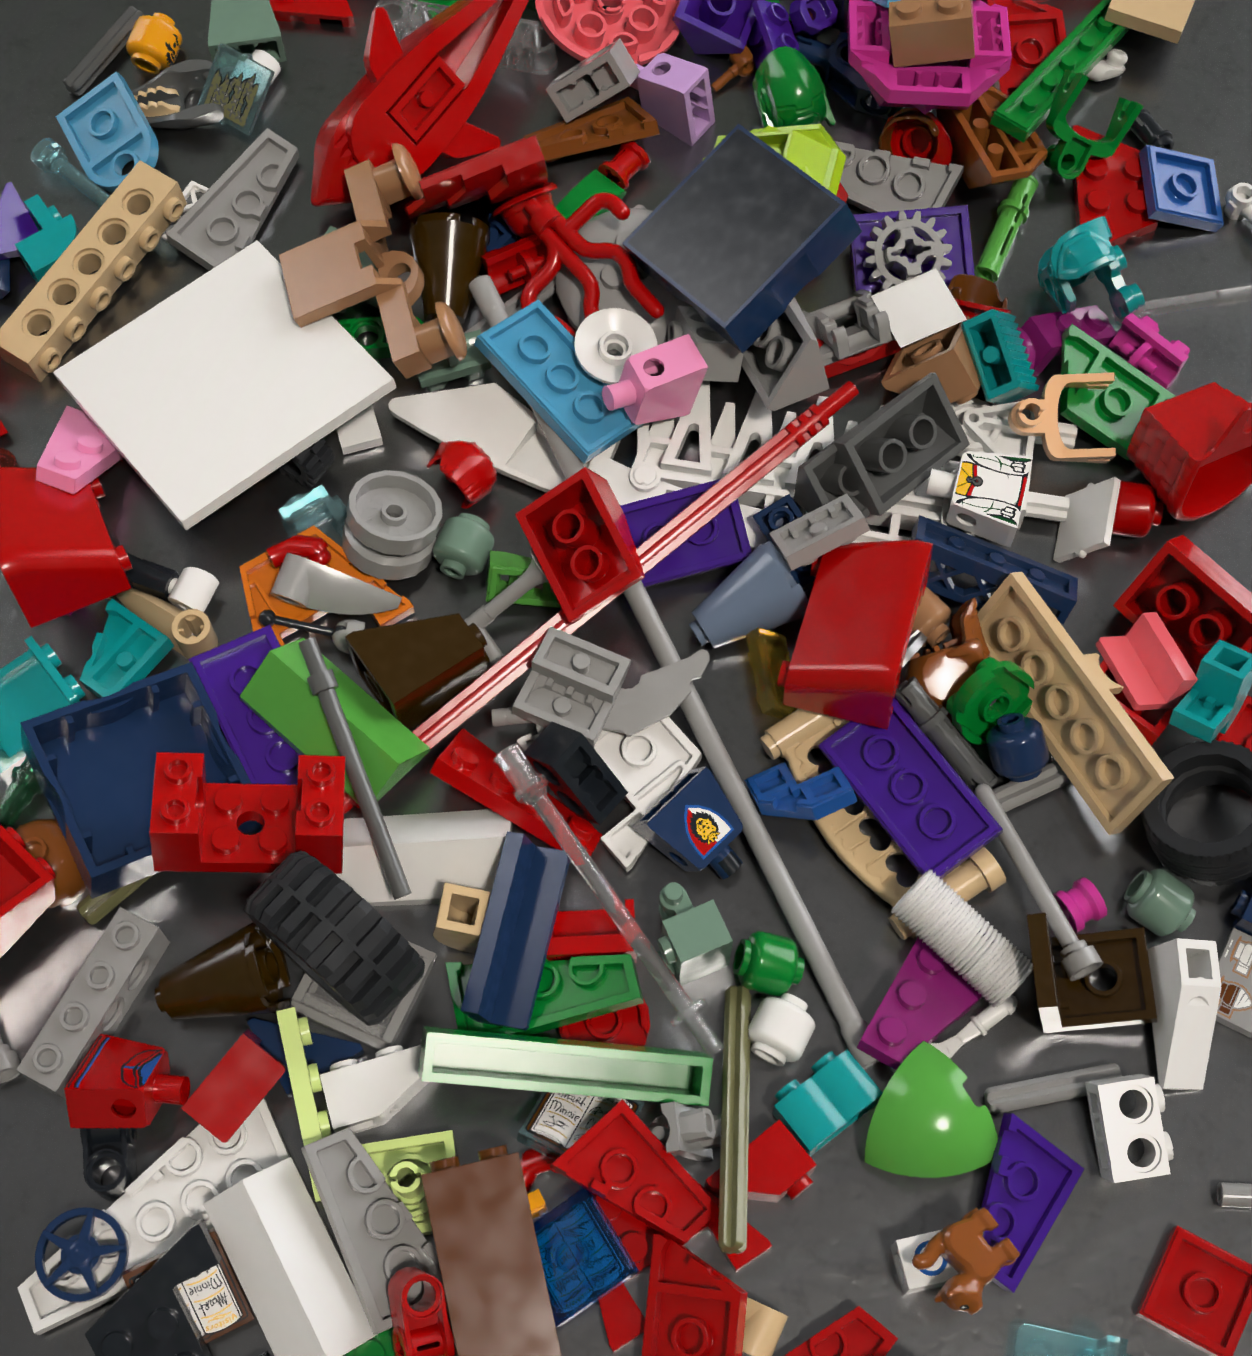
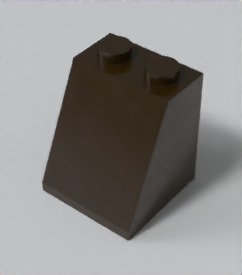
(418, 664)

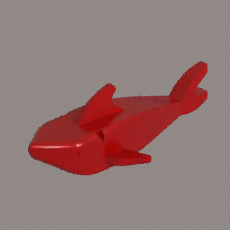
(416, 93)

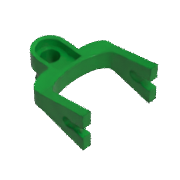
(1073, 150)

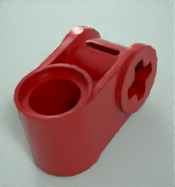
(419, 1327)

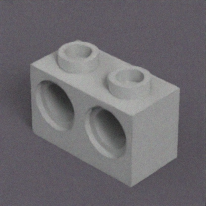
(593, 80)
(721, 357)

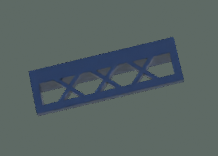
(990, 564)

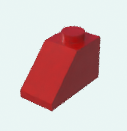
(775, 1167)

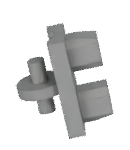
(688, 1131)

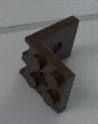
(1077, 1004)

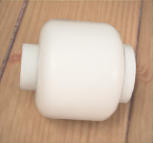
(780, 1029)

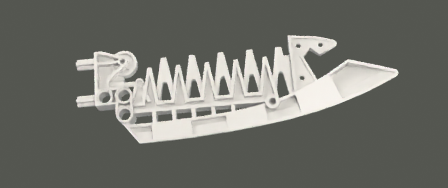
(521, 451)

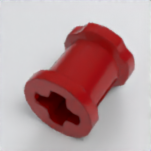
(625, 164)

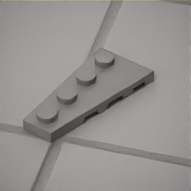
(895, 183)
(236, 204)
(368, 1224)

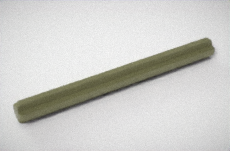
(735, 1122)

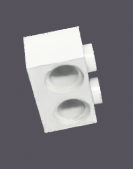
(1116, 1131)

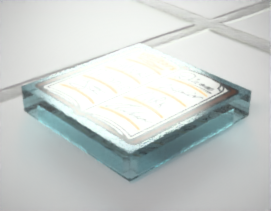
(563, 1119)

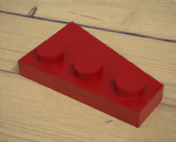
(635, 1173)

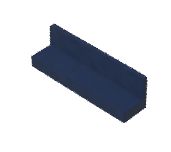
(515, 933)

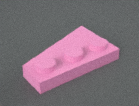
(75, 453)

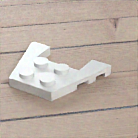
(647, 768)

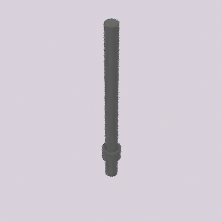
(323, 684)

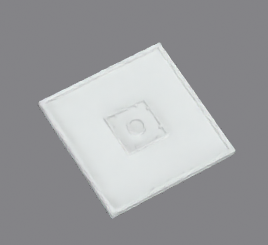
(221, 385)

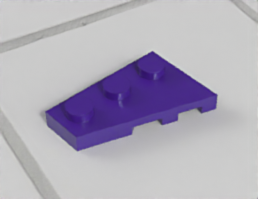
(1025, 1193)

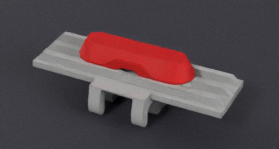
(856, 345)

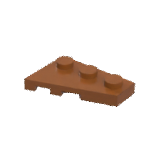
(596, 129)

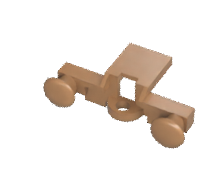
(329, 276)

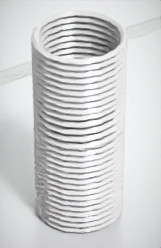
(951, 930)

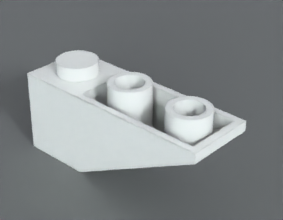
(1186, 1003)
(372, 1090)

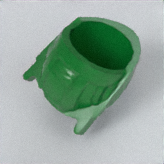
(790, 91)

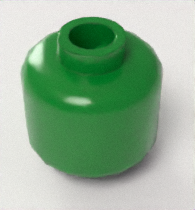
(768, 963)

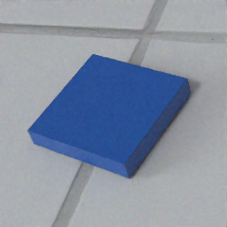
(1181, 188)

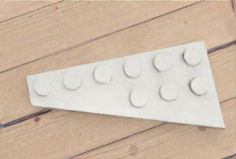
(161, 1209)

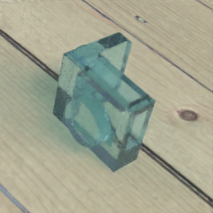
(313, 509)

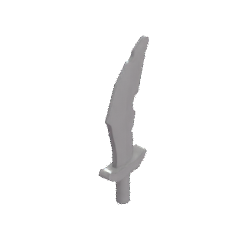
(643, 705)

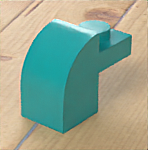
(51, 240)
(1218, 693)

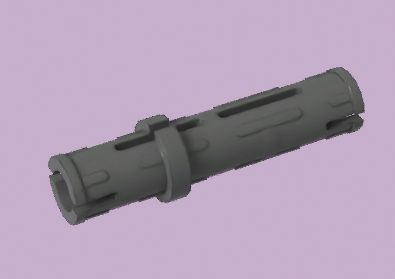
(935, 724)

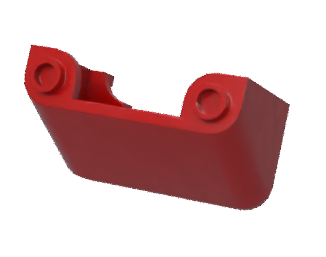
(56, 546)
(857, 630)

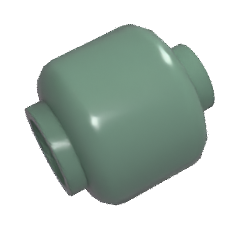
(463, 545)
(1160, 902)

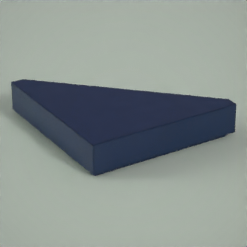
(323, 1051)

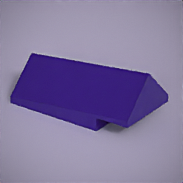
(715, 24)

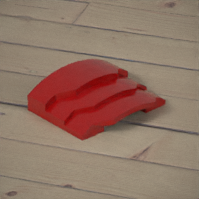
(490, 175)

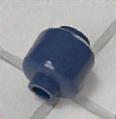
(1017, 747)

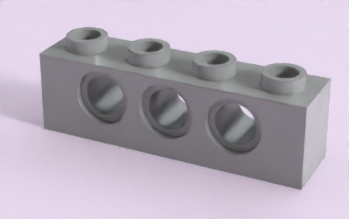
(94, 1000)

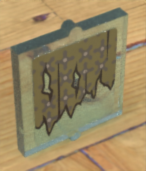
(237, 86)

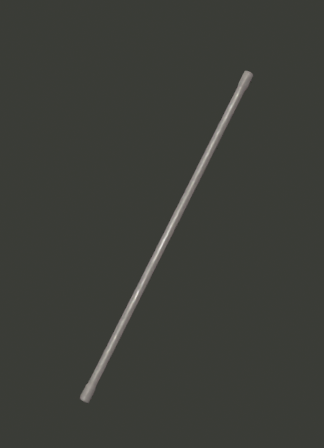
(783, 887)

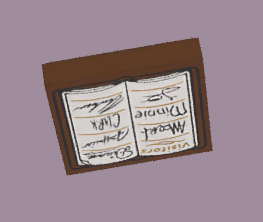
(212, 1296)

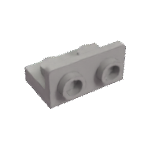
(819, 532)

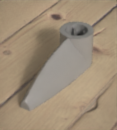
(328, 590)

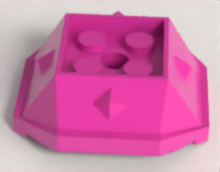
(929, 85)

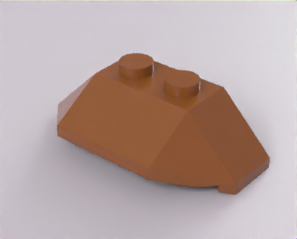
(985, 150)

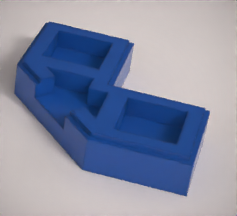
(780, 795)

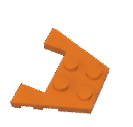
(259, 577)

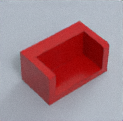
(588, 935)

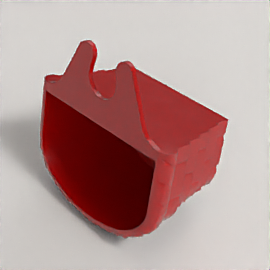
(1195, 450)

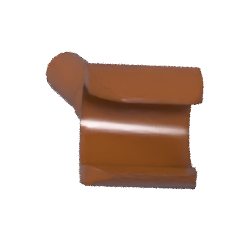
(741, 66)

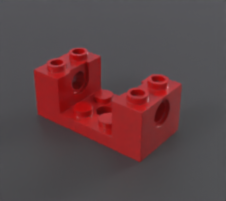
(199, 821)

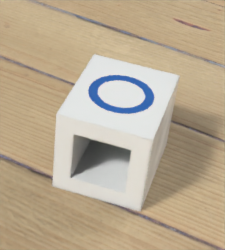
(911, 1278)

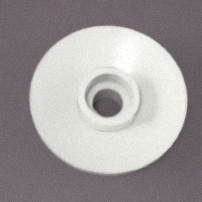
(611, 330)

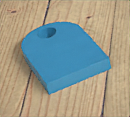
(108, 132)

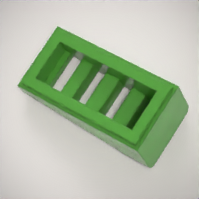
(515, 565)

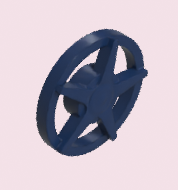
(81, 1254)

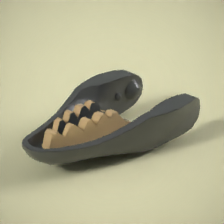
(165, 95)

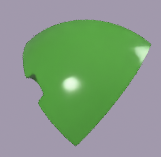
(929, 1121)

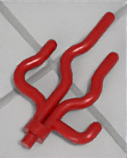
(561, 241)

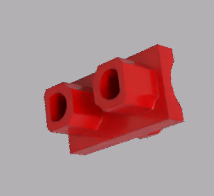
(515, 263)

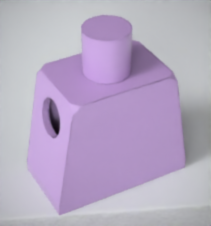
(677, 96)

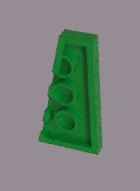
(566, 994)

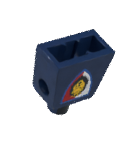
(694, 825)

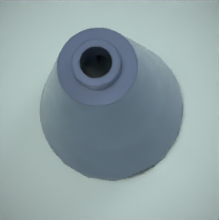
(750, 597)

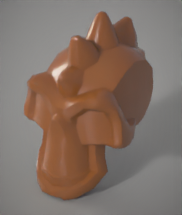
(948, 668)

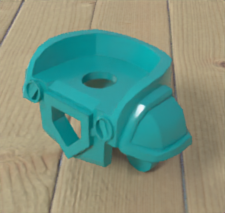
(1080, 257)

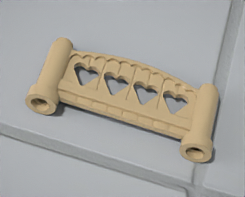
(793, 740)

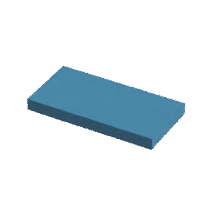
(542, 366)

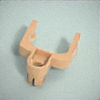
(1046, 418)

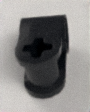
(105, 1149)

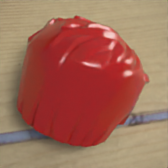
(467, 468)

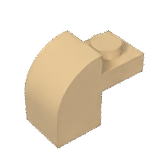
(461, 917)

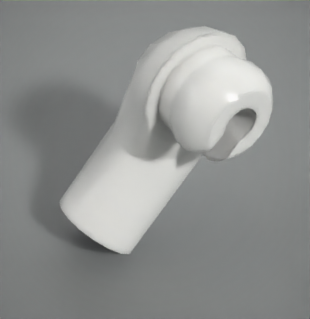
(1110, 67)

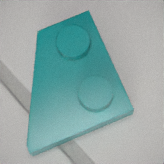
(123, 652)

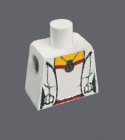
(984, 493)

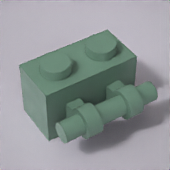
(692, 938)

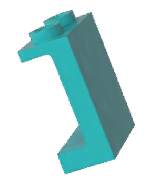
(30, 689)

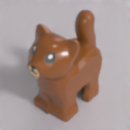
(970, 1256)

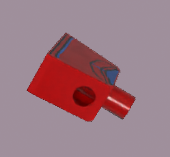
(122, 1085)

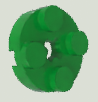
(992, 680)

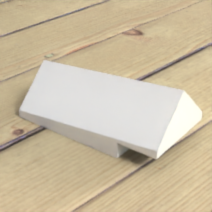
(432, 850)
(289, 1264)

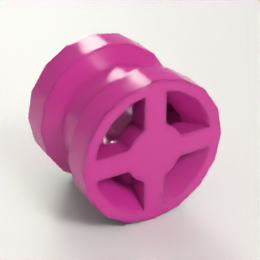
(1081, 904)

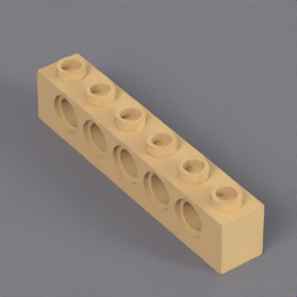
(90, 251)

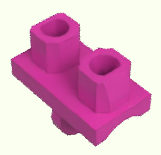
(1148, 350)

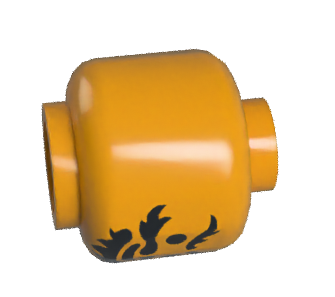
(154, 43)

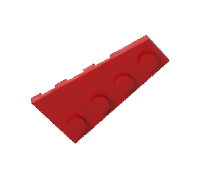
(471, 769)

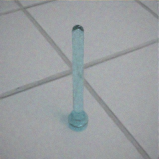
(52, 159)

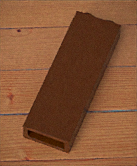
(490, 1256)

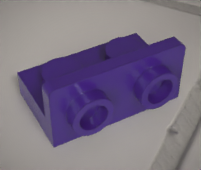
(770, 30)

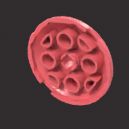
(586, 27)

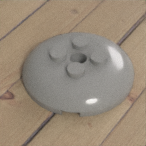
(608, 273)

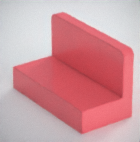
(1148, 664)

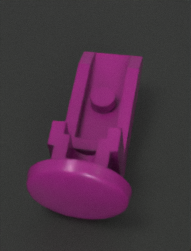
(1044, 333)

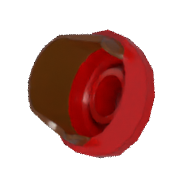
(918, 135)
(976, 295)

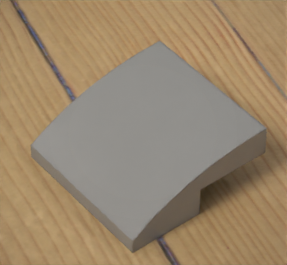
(571, 684)

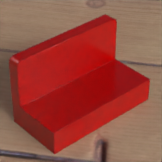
(234, 1087)

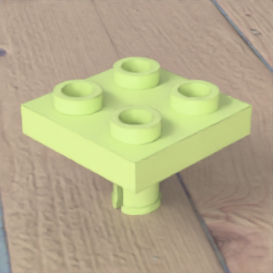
(404, 1162)

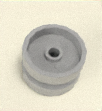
(391, 524)

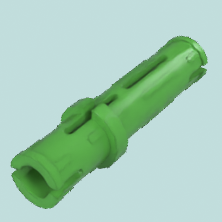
(1011, 215)

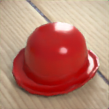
(514, 213)

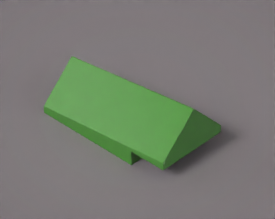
(286, 704)

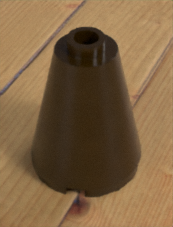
(449, 258)
(228, 979)

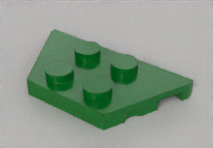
(1110, 412)

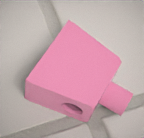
(658, 382)

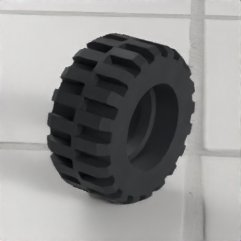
(335, 937)

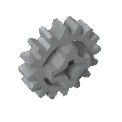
(906, 239)

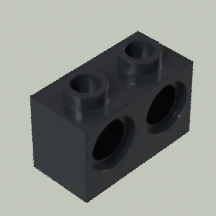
(575, 772)

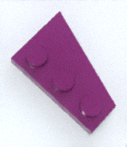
(917, 1006)

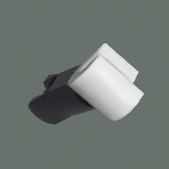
(188, 591)

